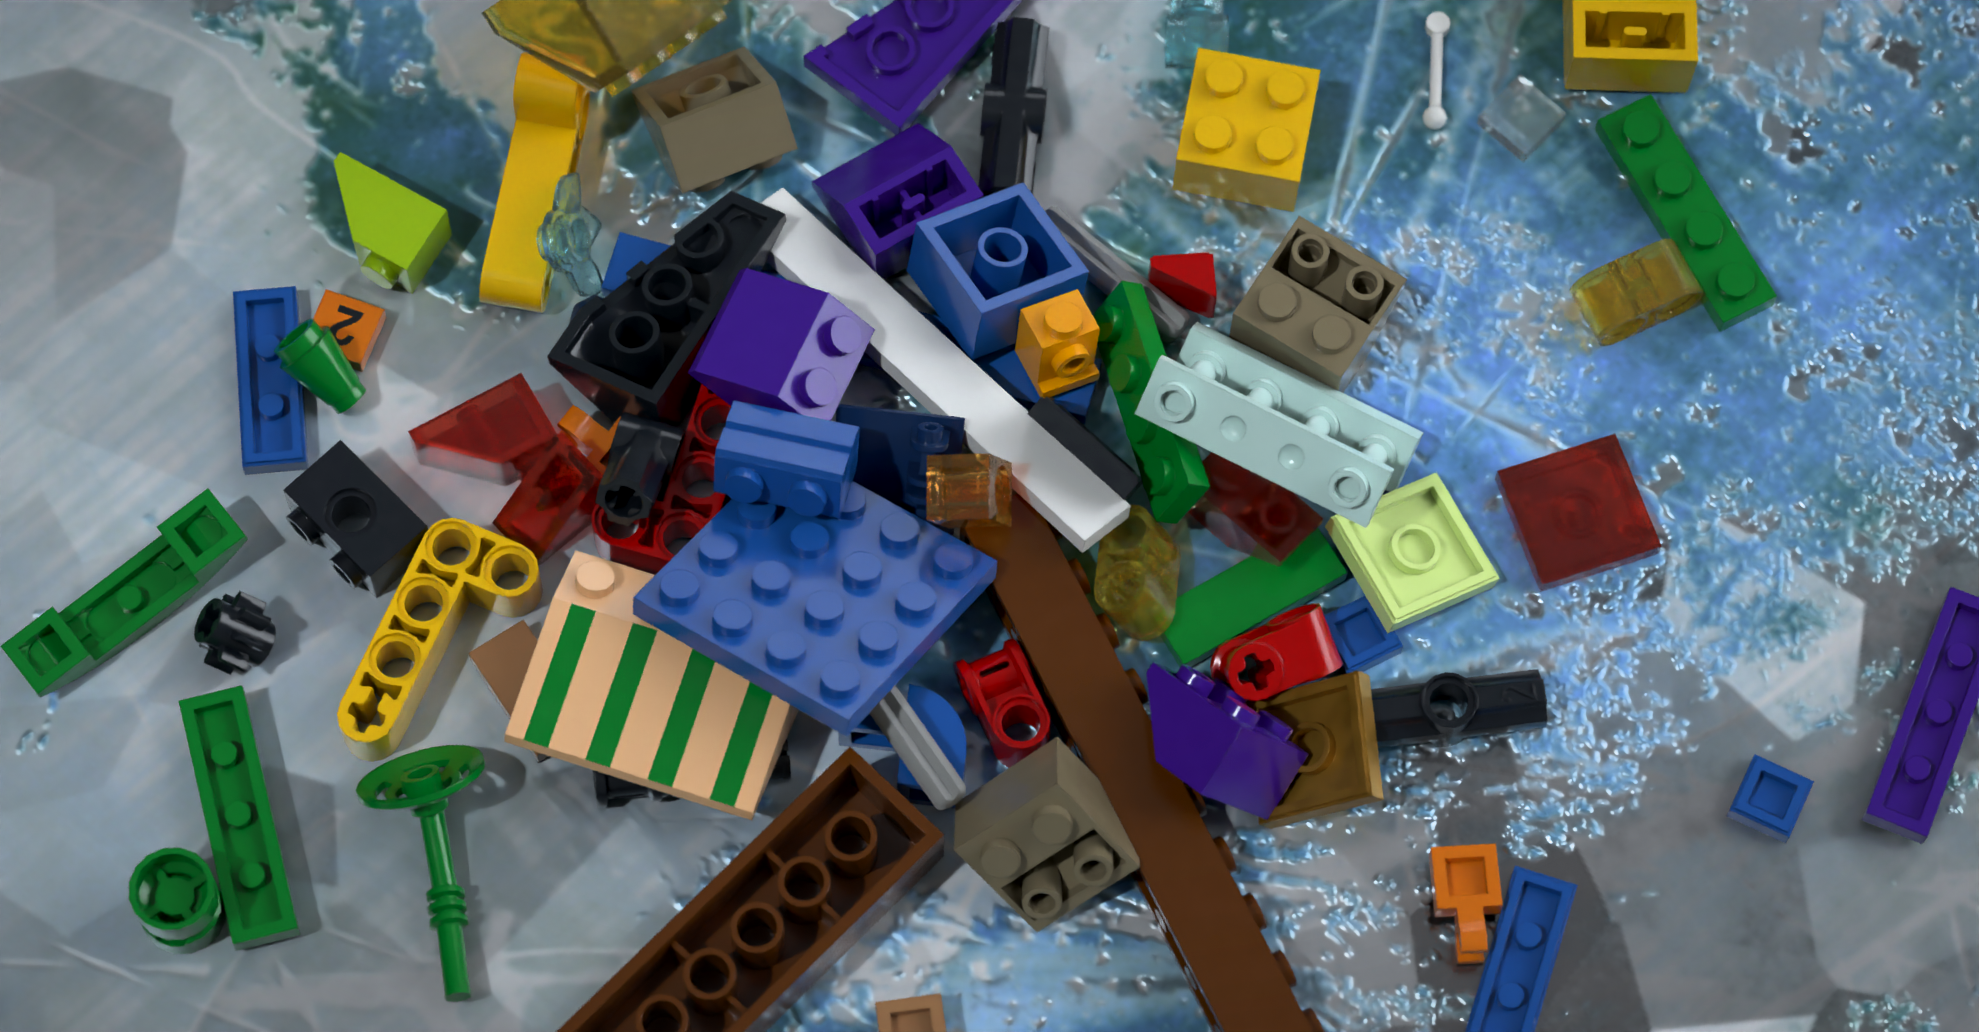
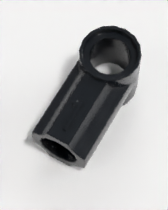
(638, 464)

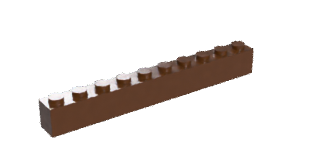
(1104, 723)

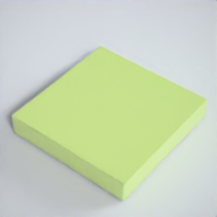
(1413, 554)

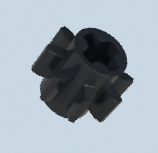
(235, 632)

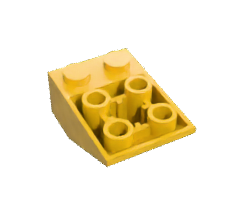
(1630, 45)

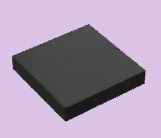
(1086, 446)

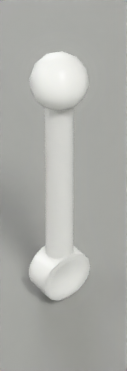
(1436, 27)

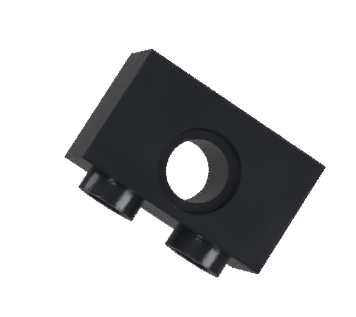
(345, 486)

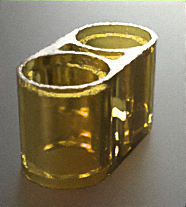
(1636, 292)
(1138, 575)

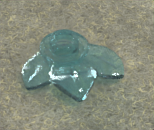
(568, 237)

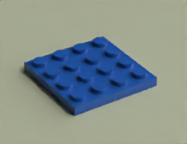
(818, 602)

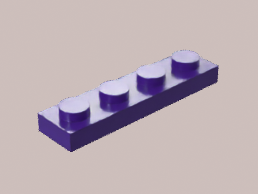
(1930, 724)

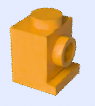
(1058, 344)

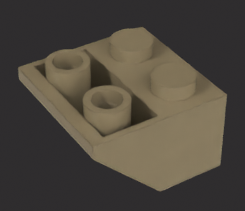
(1317, 305)
(1044, 835)

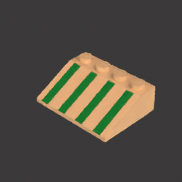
(641, 702)

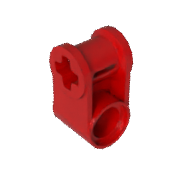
(1286, 653)
(1004, 694)

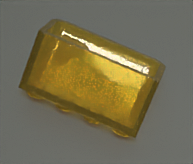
(603, 39)

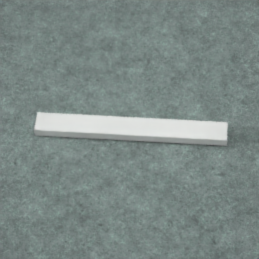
(947, 379)

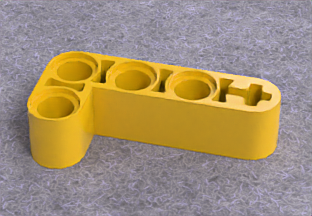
(543, 147)
(427, 641)

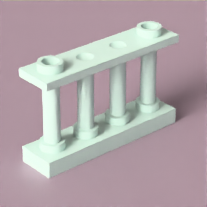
(1279, 423)

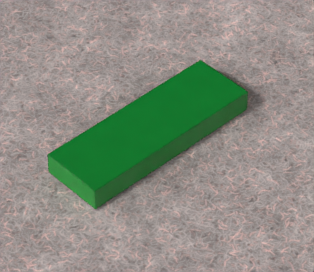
(1249, 598)

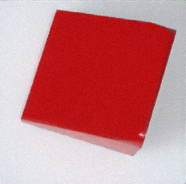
(1186, 280)

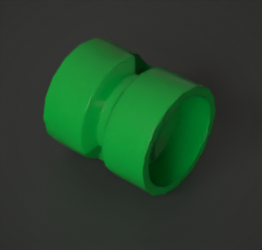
(177, 900)

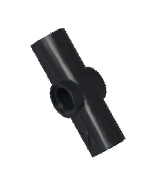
(1013, 105)
(1486, 702)

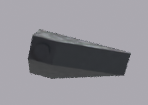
(645, 334)

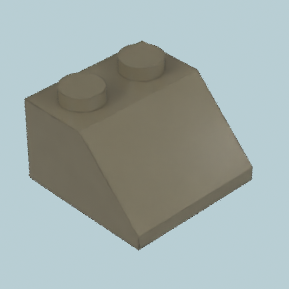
(715, 120)

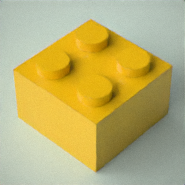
(1245, 129)

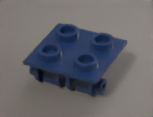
(896, 450)

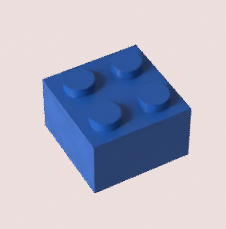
(990, 263)

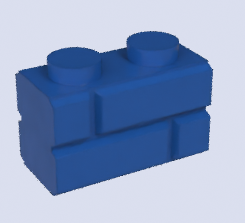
(786, 460)

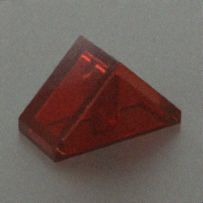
(551, 500)

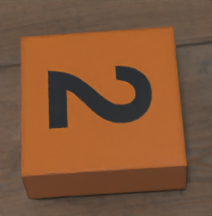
(352, 324)

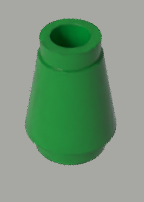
(319, 364)

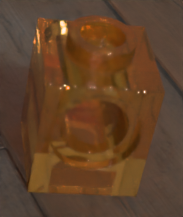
(969, 491)

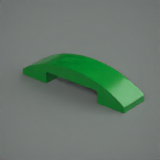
(129, 600)

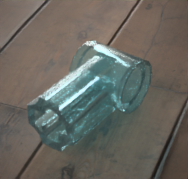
(1194, 26)

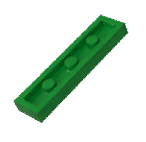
(1685, 211)
(1130, 350)
(239, 818)

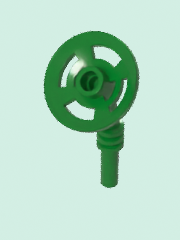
(427, 798)

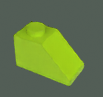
(390, 225)

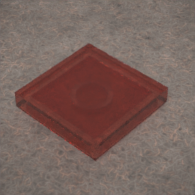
(1577, 512)

